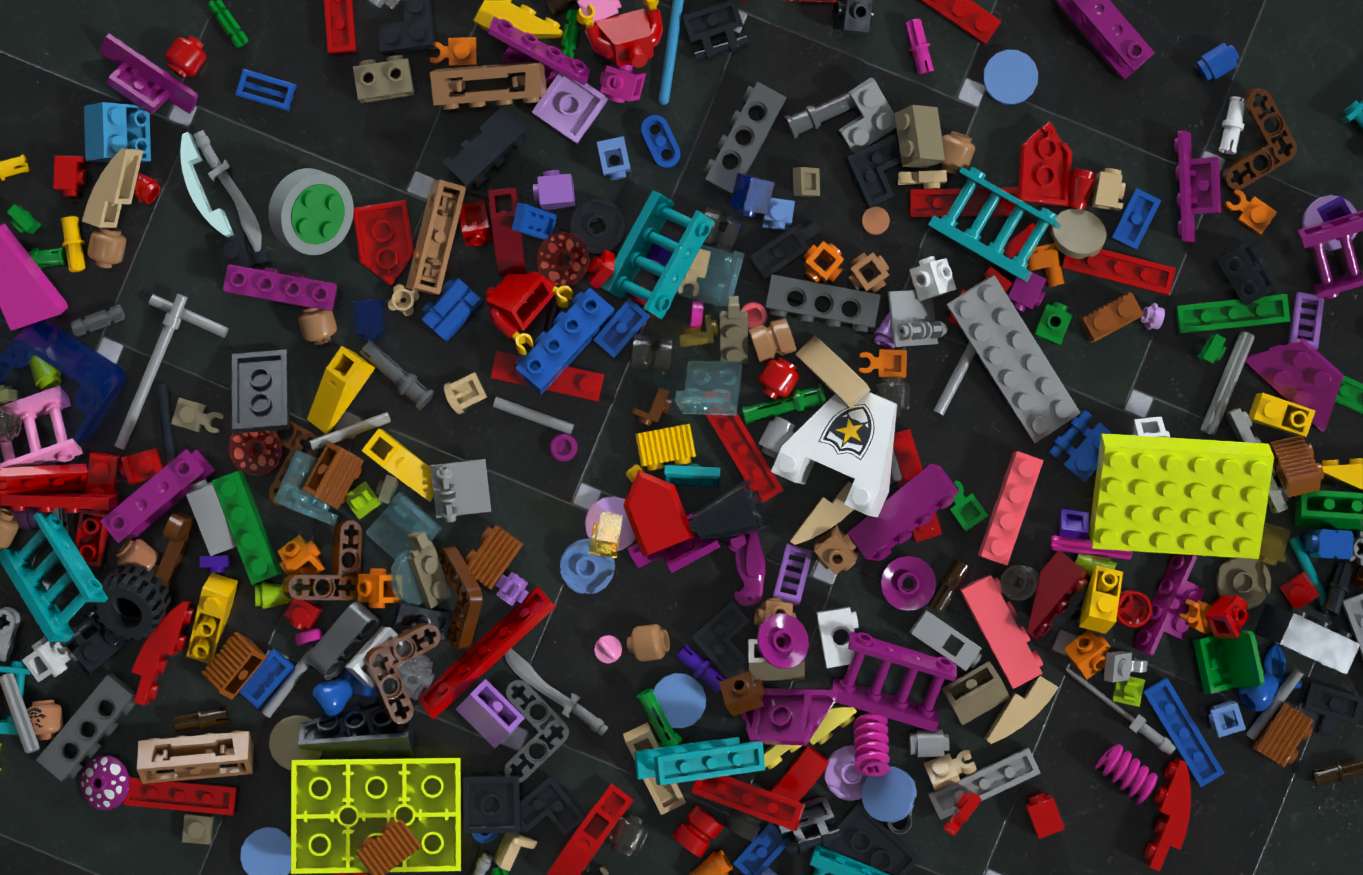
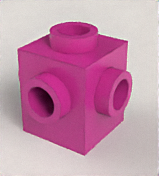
(622, 83)

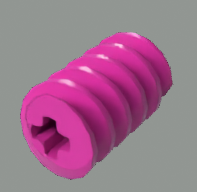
(871, 745)
(1128, 772)

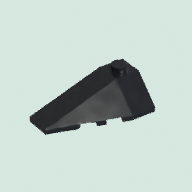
(360, 733)

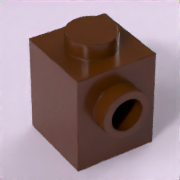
(742, 693)

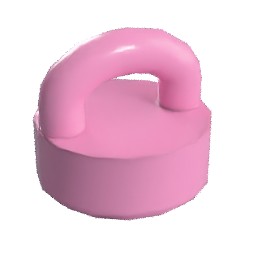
(608, 649)

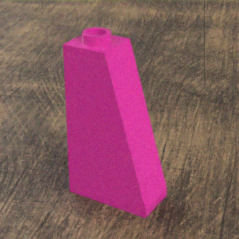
(24, 288)

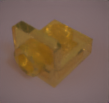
(695, 337)
(1273, 544)

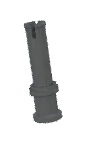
(813, 116)
(406, 383)

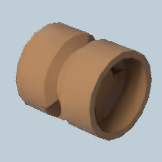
(772, 340)

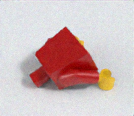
(625, 37)
(519, 301)

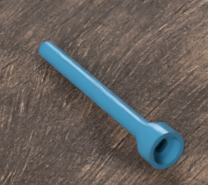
(670, 52)

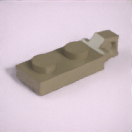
(734, 333)
(427, 570)

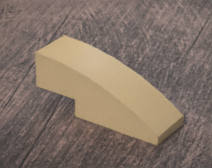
(113, 189)
(833, 371)
(824, 516)
(1020, 709)
(665, 796)

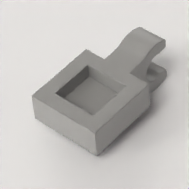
(1121, 664)

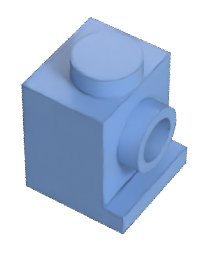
(611, 148)
(779, 214)
(1226, 718)

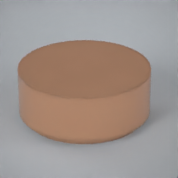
(875, 220)

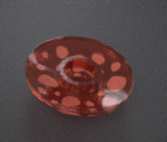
(551, 255)
(250, 460)

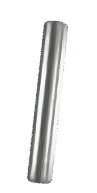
(1227, 383)

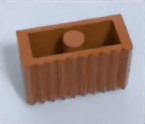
(1110, 317)
(1296, 466)
(333, 475)
(493, 555)
(233, 665)
(1283, 735)
(388, 849)

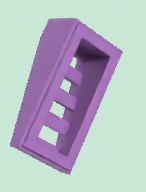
(1315, 324)
(799, 552)

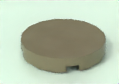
(1079, 234)
(1244, 578)
(284, 742)

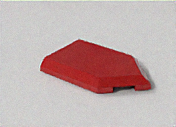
(1045, 169)
(384, 238)
(656, 514)

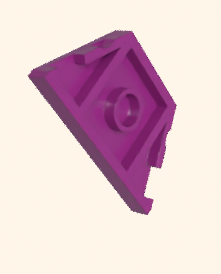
(1300, 377)
(788, 715)

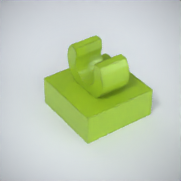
(363, 500)
(1128, 691)

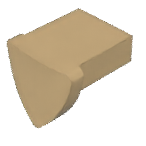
(464, 392)
(510, 847)

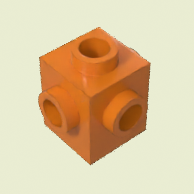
(830, 256)
(300, 557)
(376, 588)
(1088, 653)

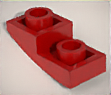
(801, 775)

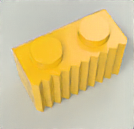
(665, 446)

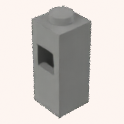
(210, 517)
(946, 640)

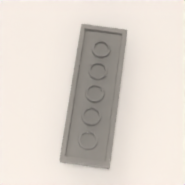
(1013, 358)

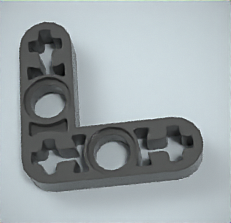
(542, 726)

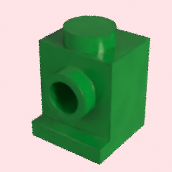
(1045, 330)

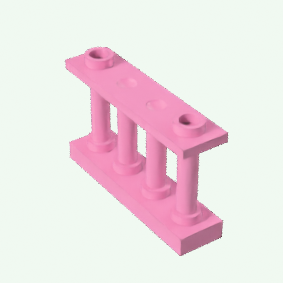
(34, 406)

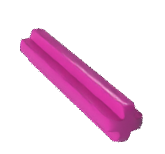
(1084, 547)

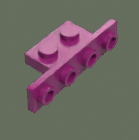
(527, 48)
(143, 80)
(1198, 186)
(278, 287)
(679, 554)
(1169, 604)

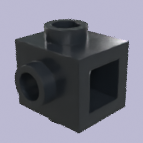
(853, 15)

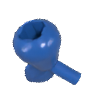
(333, 694)
(1261, 697)

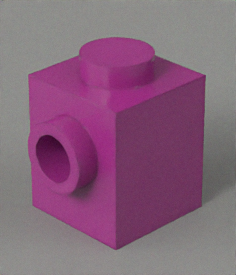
(1026, 294)

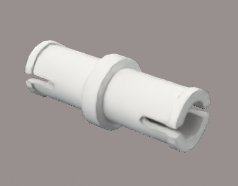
(1232, 125)

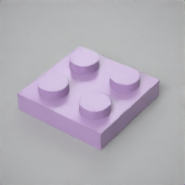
(570, 107)

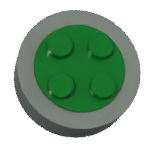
(311, 211)

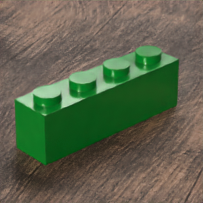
(1330, 510)
(247, 527)

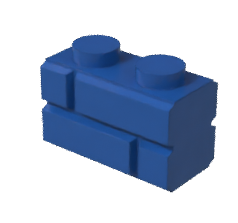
(451, 308)
(1328, 543)

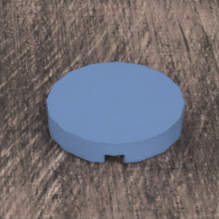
(1010, 77)
(585, 571)
(680, 699)
(889, 796)
(267, 852)

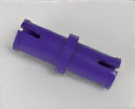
(700, 668)

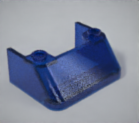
(97, 374)

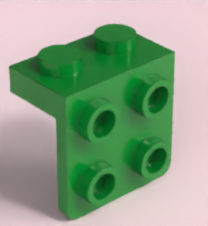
(1228, 662)

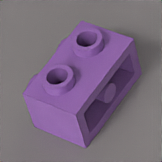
(554, 190)
(490, 713)

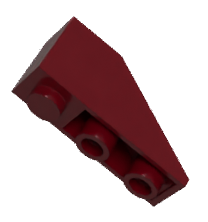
(507, 242)
(1055, 587)

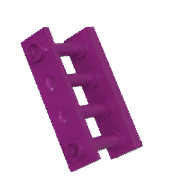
(1108, 34)
(1339, 229)
(157, 496)
(887, 705)

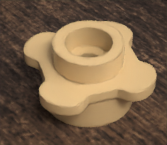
(399, 293)

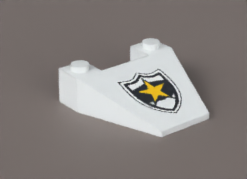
(850, 442)

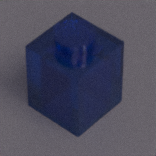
(751, 194)
(369, 318)

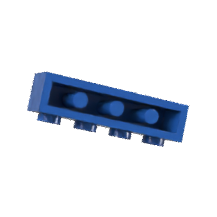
(564, 341)

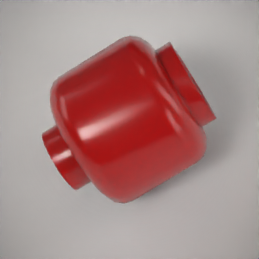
(185, 57)
(778, 378)

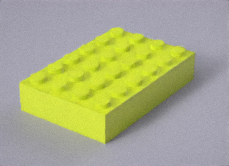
(1180, 496)
(351, 799)

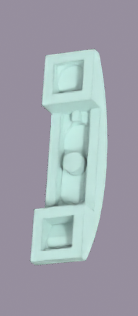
(189, 156)

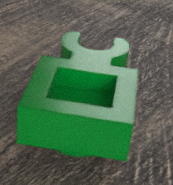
(22, 219)
(1212, 350)
(966, 509)

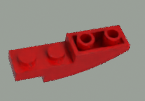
(91, 534)
(166, 639)
(1175, 803)
(592, 833)

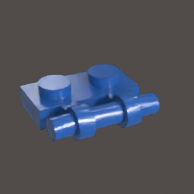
(1084, 458)

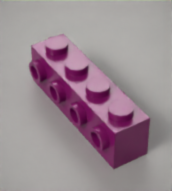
(904, 512)

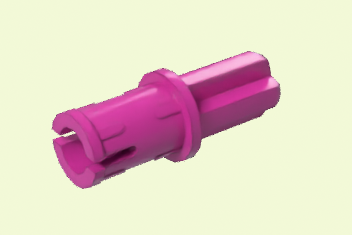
(919, 46)

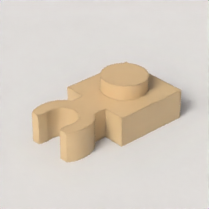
(928, 179)
(697, 270)
(946, 771)

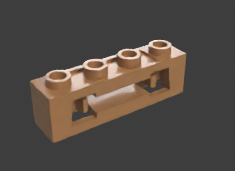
(444, 88)
(435, 237)
(195, 756)

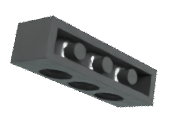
(758, 97)
(865, 303)
(55, 757)

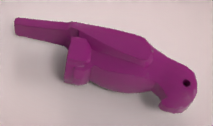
(749, 567)

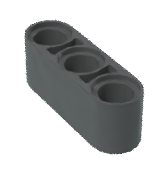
(343, 640)

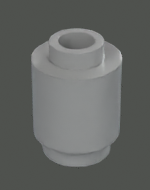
(775, 435)
(928, 743)

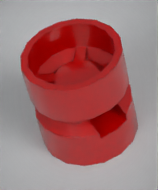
(1133, 608)
(697, 831)

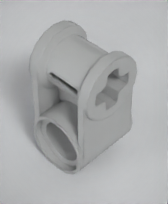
(8, 632)

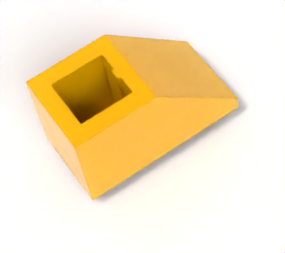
(1281, 414)
(1101, 600)

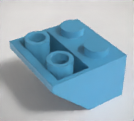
(114, 128)

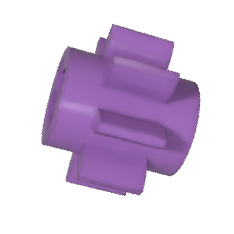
(511, 588)

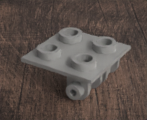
(913, 320)
(460, 489)

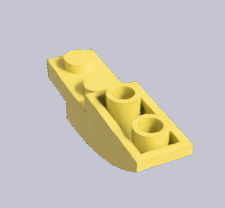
(838, 715)

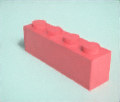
(1010, 507)
(1000, 630)

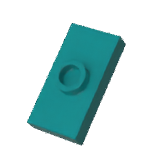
(692, 475)

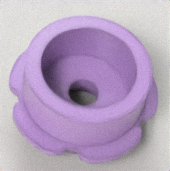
(1153, 316)

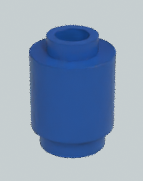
(1218, 62)

